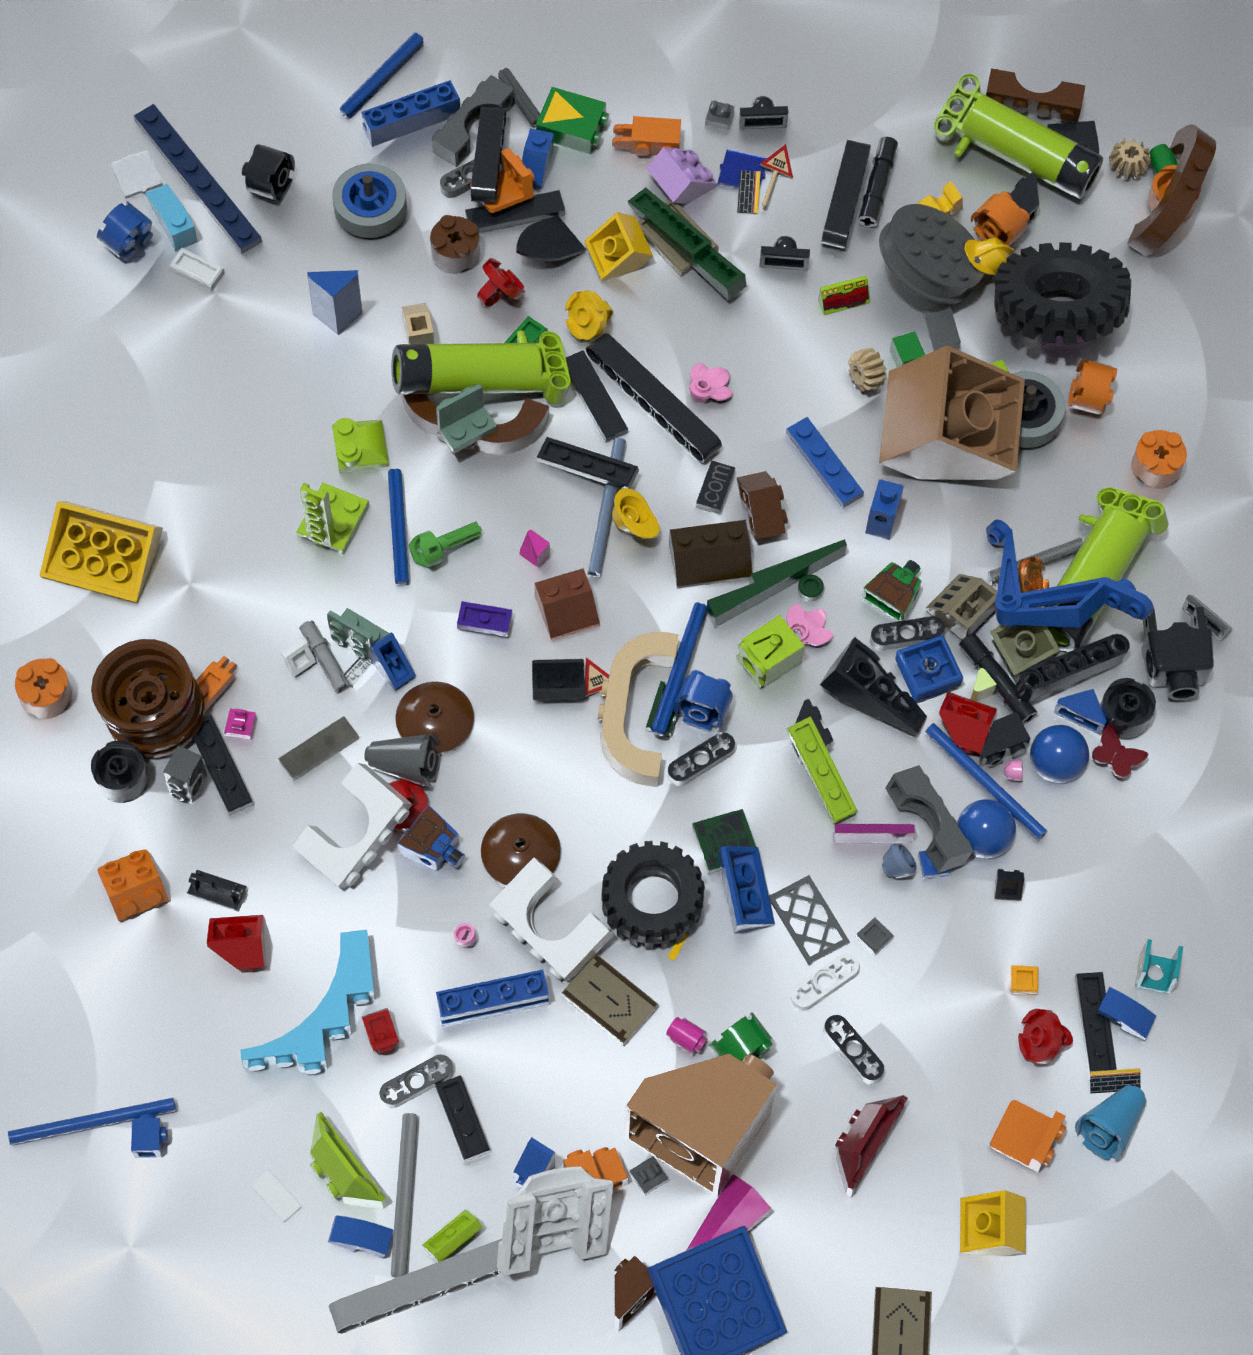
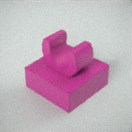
(240, 724)

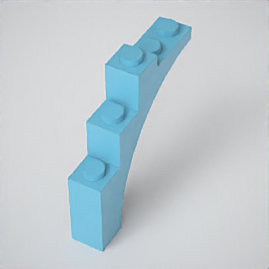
(330, 1019)

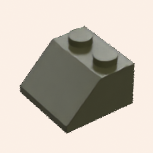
(1024, 646)

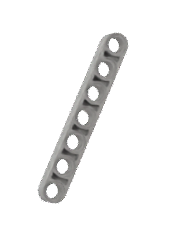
(415, 1288)

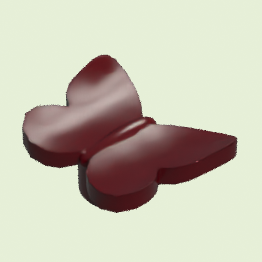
(1116, 755)

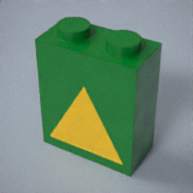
(573, 119)

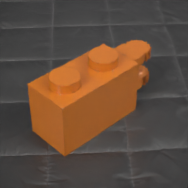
(647, 135)

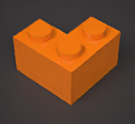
(602, 1165)

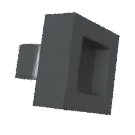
(719, 115)
(648, 1176)

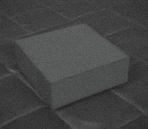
(874, 936)

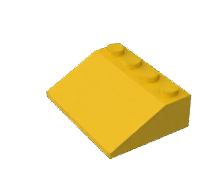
(100, 550)

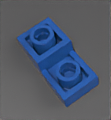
(1127, 1012)
(361, 1235)

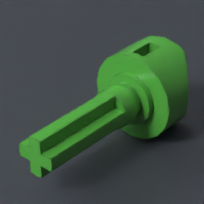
(433, 547)

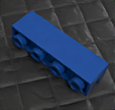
(410, 113)
(492, 998)

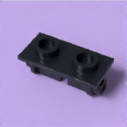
(216, 889)

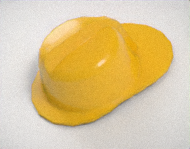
(991, 253)
(634, 514)

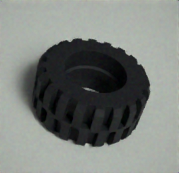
(658, 862)

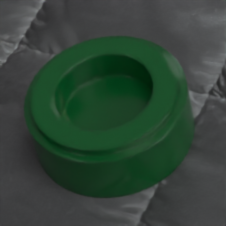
(810, 587)

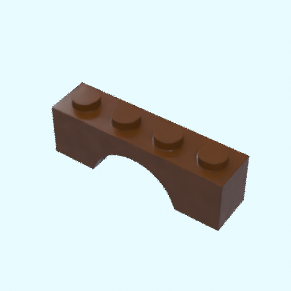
(1061, 103)

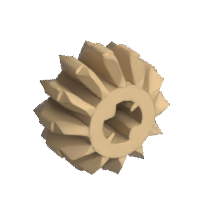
(1129, 159)
(867, 369)

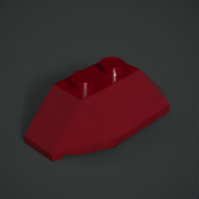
(865, 1139)

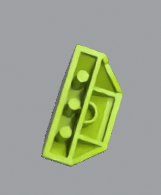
(341, 1168)

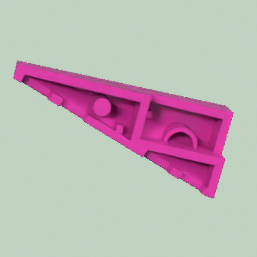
(735, 1207)

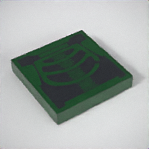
(721, 831)

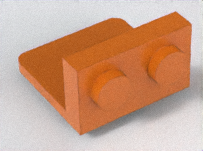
(514, 183)
(132, 884)
(1027, 1135)

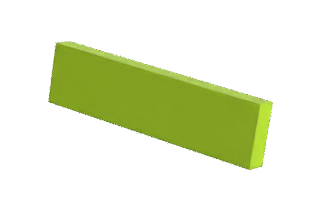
(821, 769)

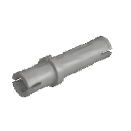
(319, 647)

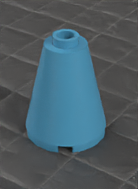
(1112, 1122)

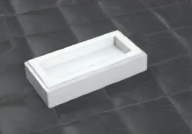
(196, 269)

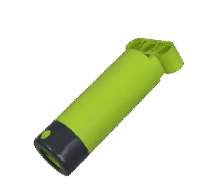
(1017, 139)
(495, 366)
(1109, 549)

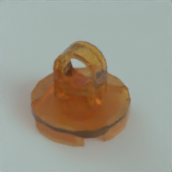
(1031, 576)

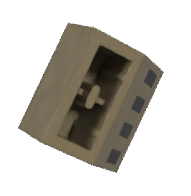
(964, 604)

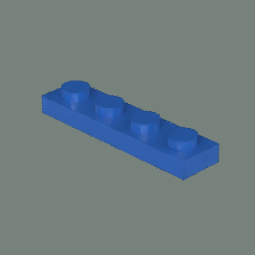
(824, 462)

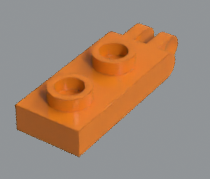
(215, 680)

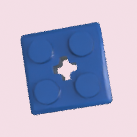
(936, 655)

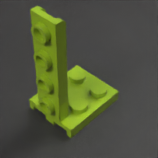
(330, 516)

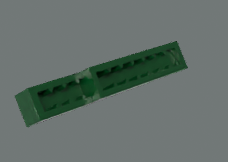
(689, 243)
(771, 581)

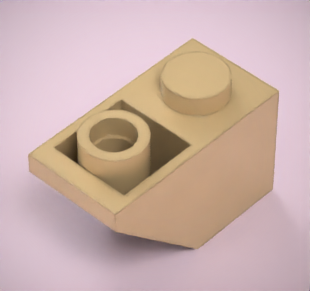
(418, 324)

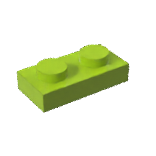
(452, 1236)

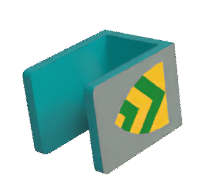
(1169, 967)

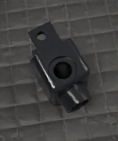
(1179, 655)

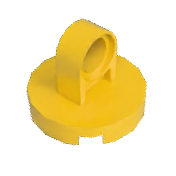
(587, 314)

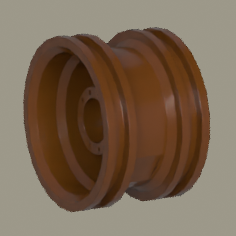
(132, 675)

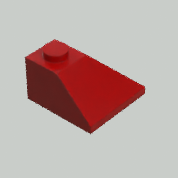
(967, 721)
(238, 940)

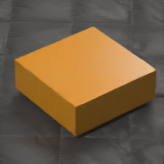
(1023, 980)

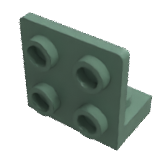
(464, 419)
(354, 631)

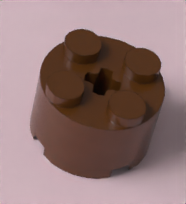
(455, 244)

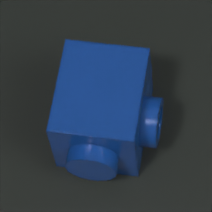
(148, 1137)

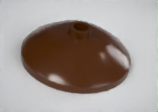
(451, 723)
(502, 856)

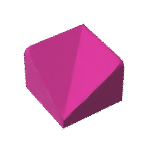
(535, 548)

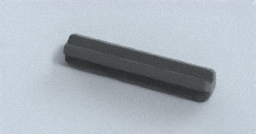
(520, 96)

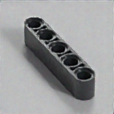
(488, 154)
(846, 194)
(1064, 675)

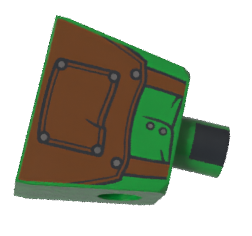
(894, 590)

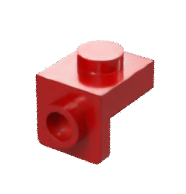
(380, 1030)

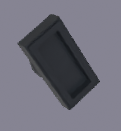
(763, 114)
(784, 255)

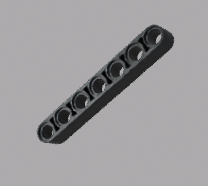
(654, 397)

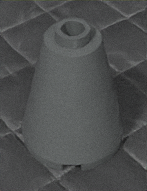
(406, 758)

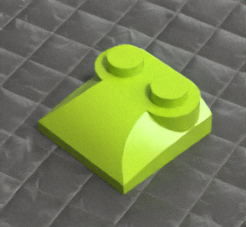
(359, 445)

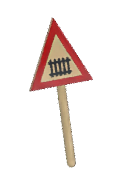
(779, 163)
(594, 678)

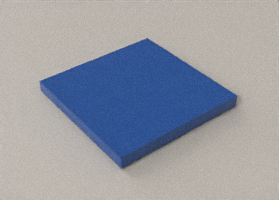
(717, 1297)

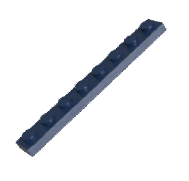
(198, 179)

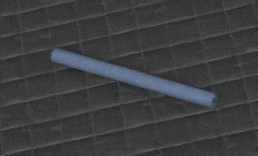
(605, 516)

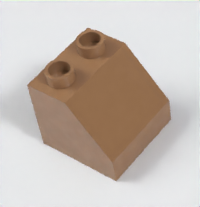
(952, 418)
(702, 1116)

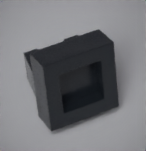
(1009, 884)

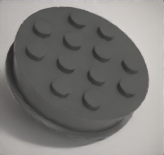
(929, 253)

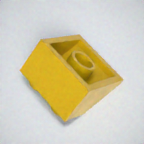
(618, 246)
(993, 1224)

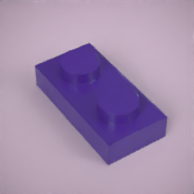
(484, 619)

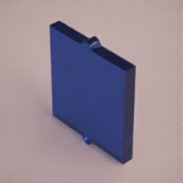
(735, 162)

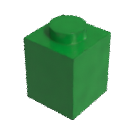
(906, 348)

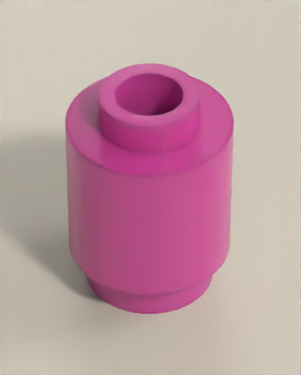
(687, 1035)

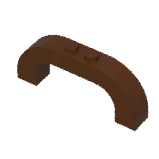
(1196, 154)
(507, 439)

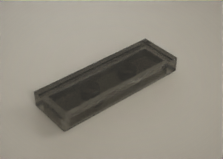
(318, 748)

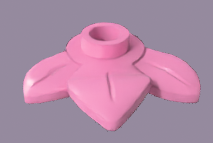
(709, 383)
(809, 625)

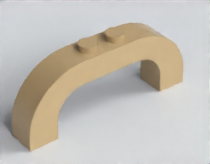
(642, 651)

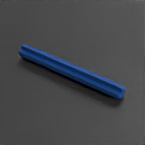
(381, 75)
(398, 527)

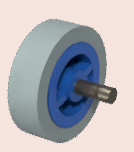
(369, 200)

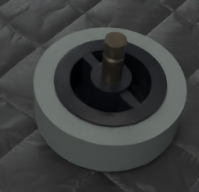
(1041, 409)

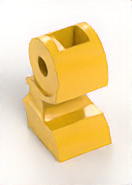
(949, 203)

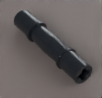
(878, 181)
(983, 658)

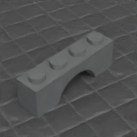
(452, 140)
(914, 792)

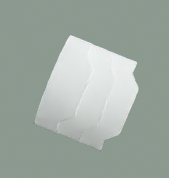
(555, 1213)

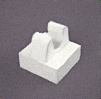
(298, 657)

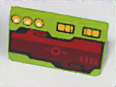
(844, 295)

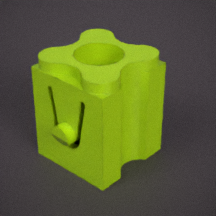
(770, 652)

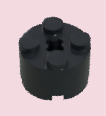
(268, 172)
(1128, 707)
(118, 784)

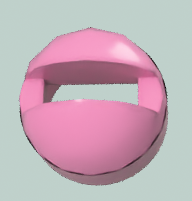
(1014, 770)
(461, 933)

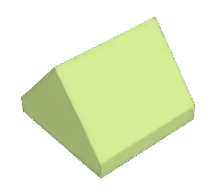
(983, 686)

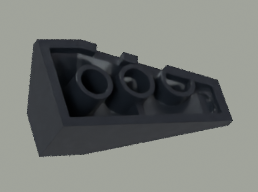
(864, 684)

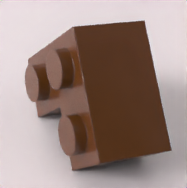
(763, 504)

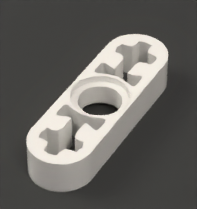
(804, 987)

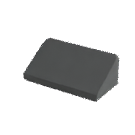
(942, 327)
(1213, 621)

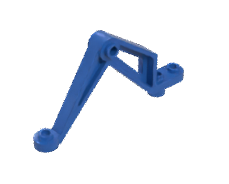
(1015, 607)

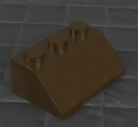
(710, 553)

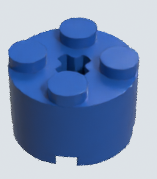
(125, 231)
(703, 700)

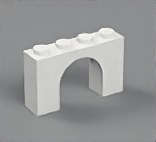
(385, 810)
(516, 906)

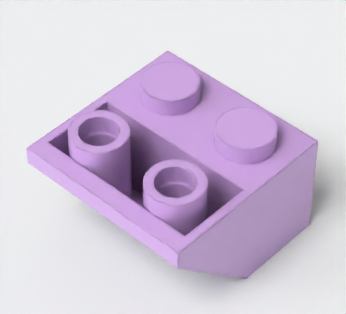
(681, 174)

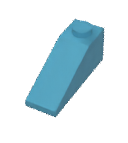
(172, 217)

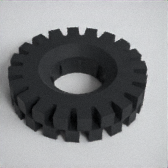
(1033, 273)

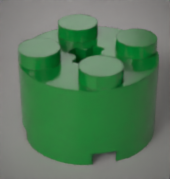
(743, 1038)

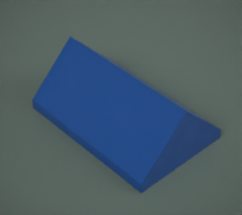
(335, 298)
(745, 888)

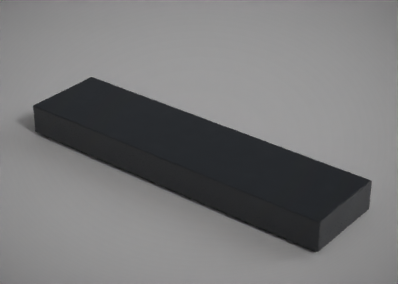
(533, 209)
(595, 397)
(587, 463)
(222, 767)
(1095, 1027)

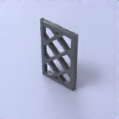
(818, 900)

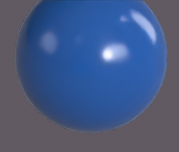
(1059, 754)
(987, 827)

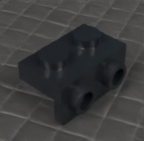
(558, 679)

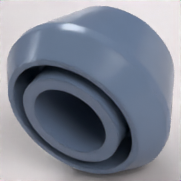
(898, 862)

